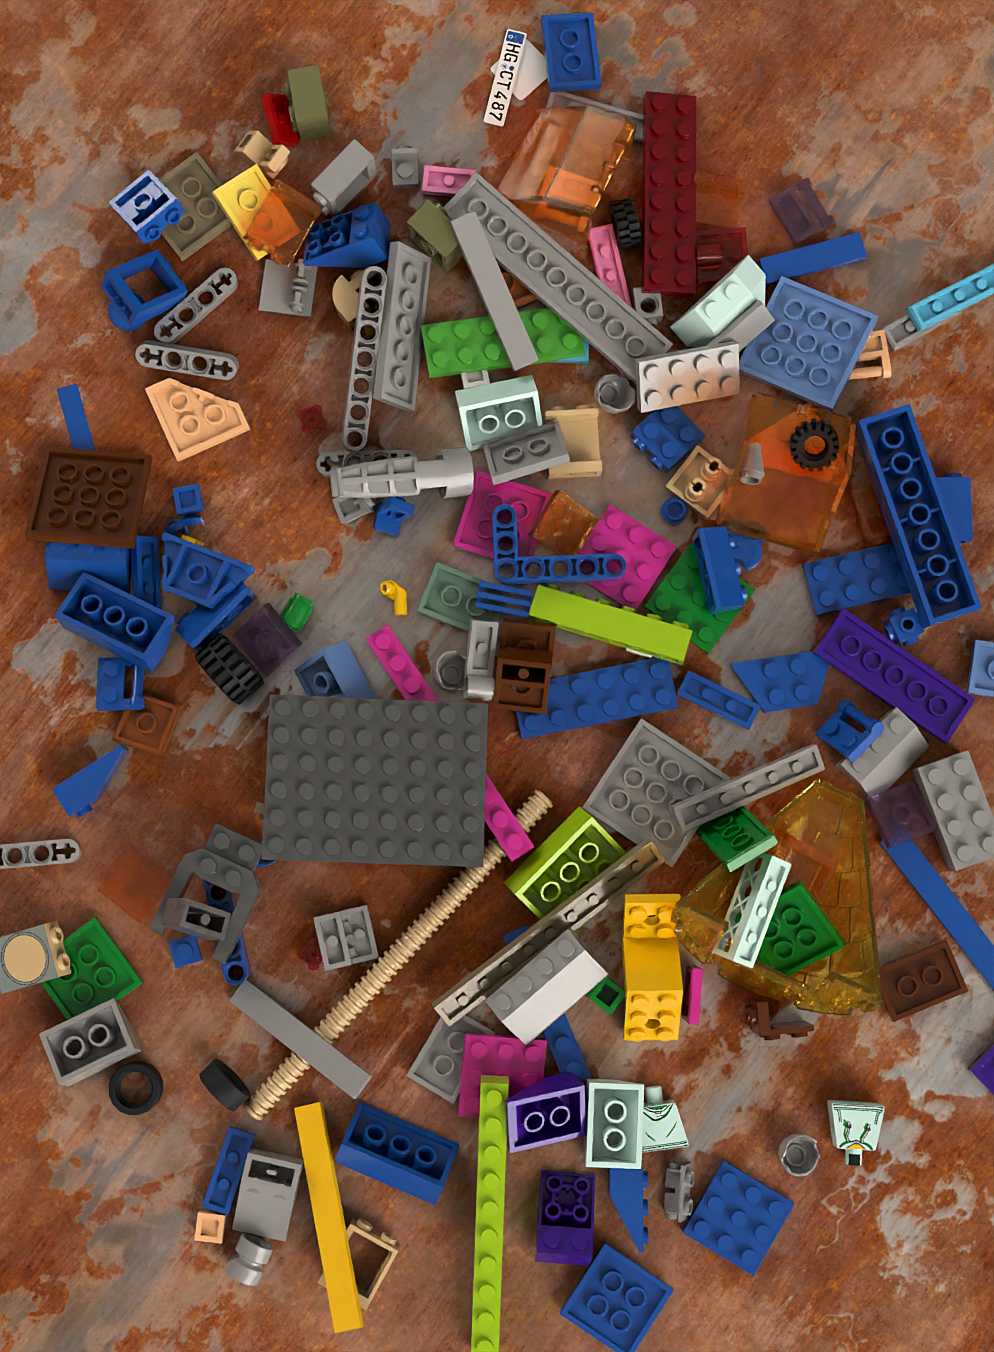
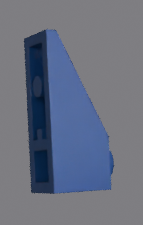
(87, 786)

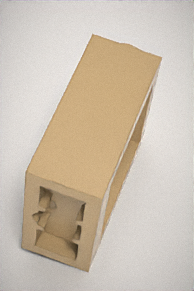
(384, 1240)

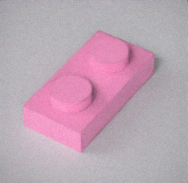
(444, 180)

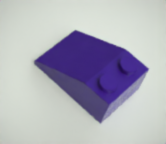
(546, 1113)

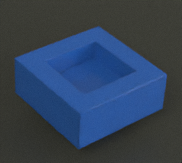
(188, 499)
(185, 951)

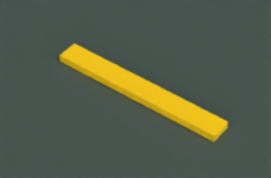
(328, 1218)

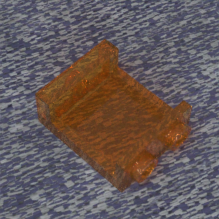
(282, 223)

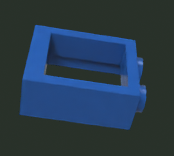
(127, 302)

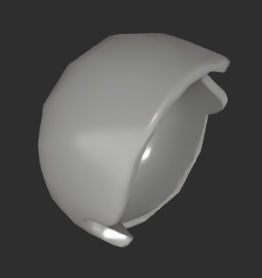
(614, 394)
(449, 671)
(798, 1154)

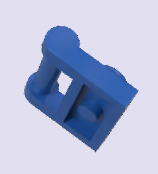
(112, 685)
(844, 737)

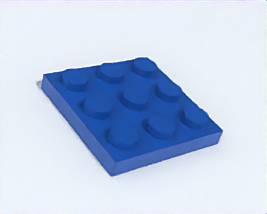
(738, 1217)
(616, 1300)

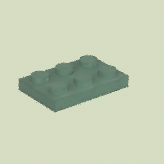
(453, 597)

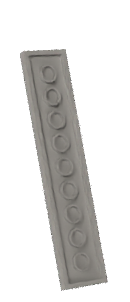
(559, 278)

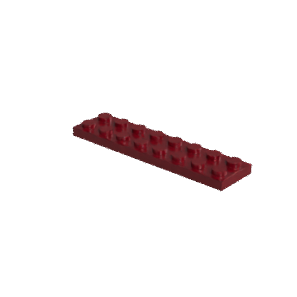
(669, 194)

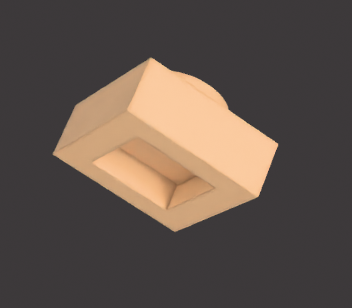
(210, 1227)

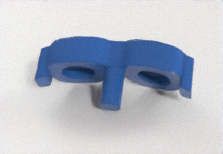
(188, 520)

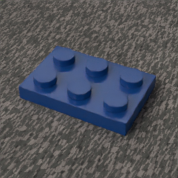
(571, 52)

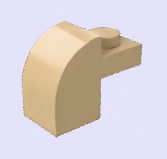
(260, 151)
(346, 295)

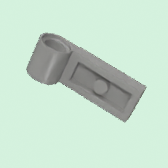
(479, 661)

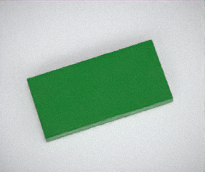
(736, 837)

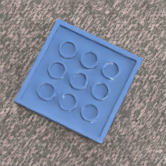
(809, 344)

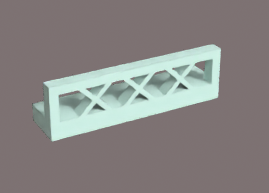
(755, 909)

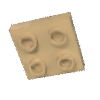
(700, 482)

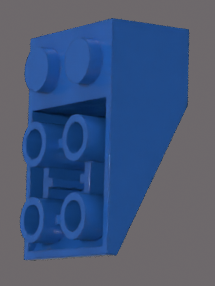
(349, 239)

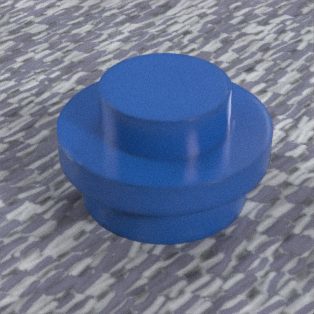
(674, 510)

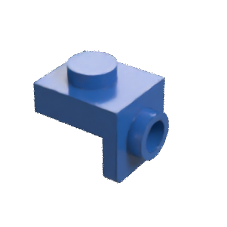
(391, 513)

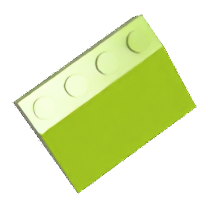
(564, 863)

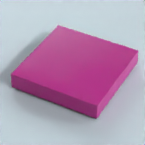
(692, 994)

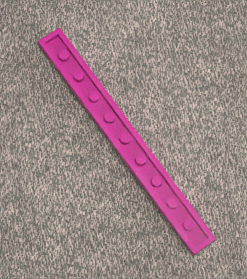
(414, 687)

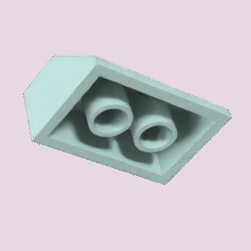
(498, 410)
(613, 1124)

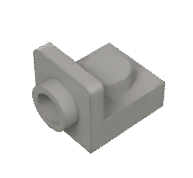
(405, 167)
(354, 508)

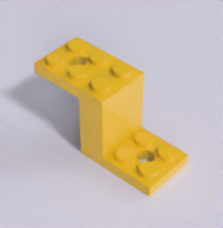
(651, 968)

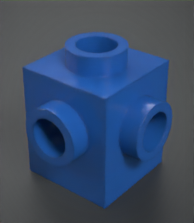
(894, 627)

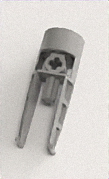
(405, 476)

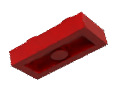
(279, 120)

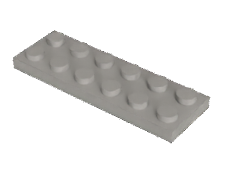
(401, 327)

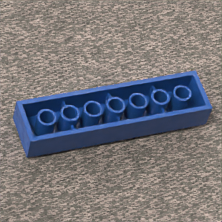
(916, 516)

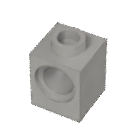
(654, 299)

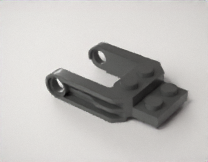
(229, 863)

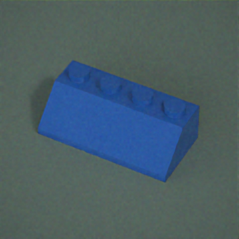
(116, 621)
(397, 1153)

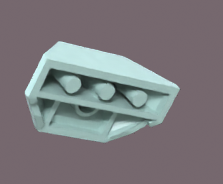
(721, 304)

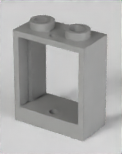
(344, 179)

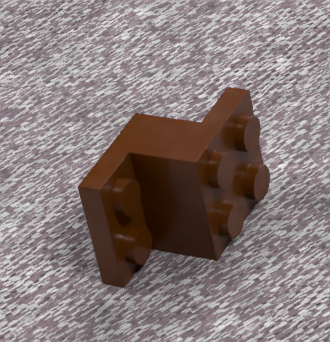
(524, 666)

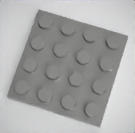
(644, 783)

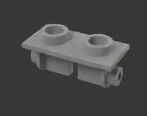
(680, 1201)

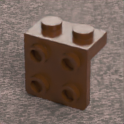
(758, 1014)

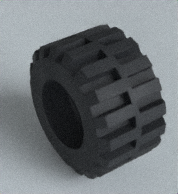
(229, 669)

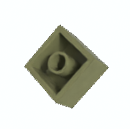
(307, 103)
(433, 235)

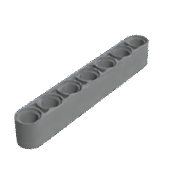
(370, 347)

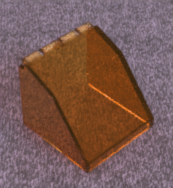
(563, 163)
(791, 502)

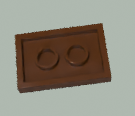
(920, 981)

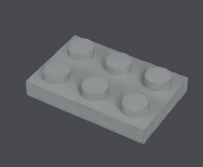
(526, 452)
(441, 1057)

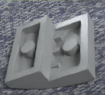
(346, 937)

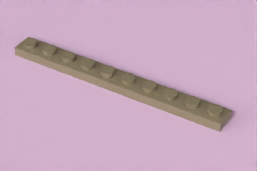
(528, 945)

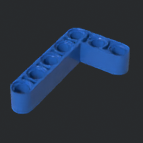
(545, 563)
(228, 904)

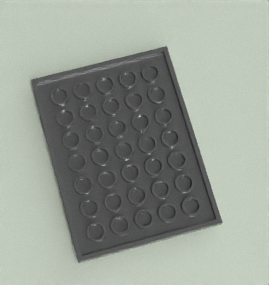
(375, 781)

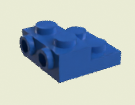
(147, 207)
(666, 437)

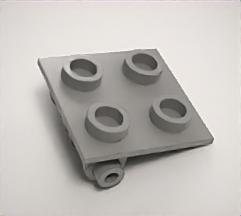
(288, 288)

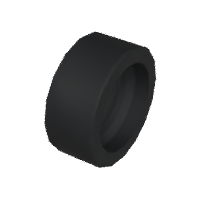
(224, 1085)
(115, 1094)

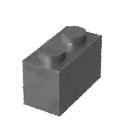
(195, 919)

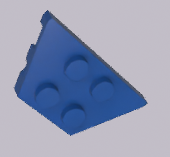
(200, 572)
(783, 680)

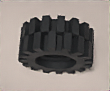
(625, 222)
(818, 460)

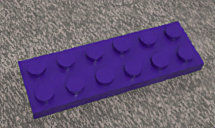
(894, 675)

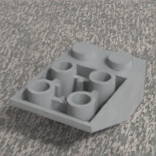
(267, 1194)

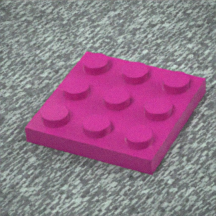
(476, 524)
(639, 546)
(499, 1057)

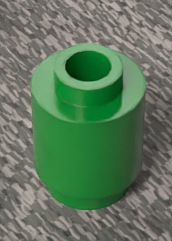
(297, 612)

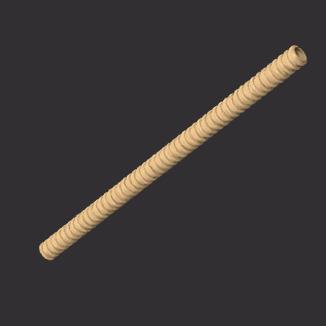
(392, 960)

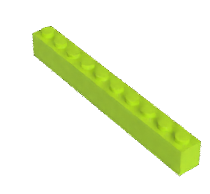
(489, 1214)

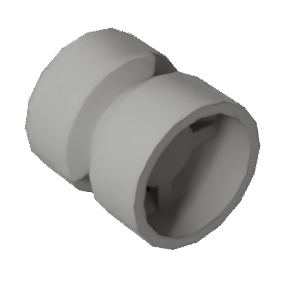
(247, 1263)

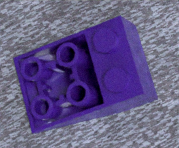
(565, 1218)

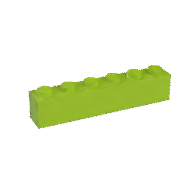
(611, 624)

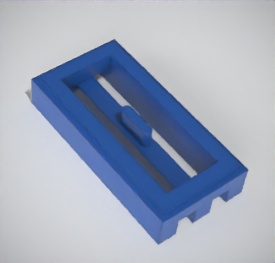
(491, 586)

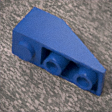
(627, 1195)

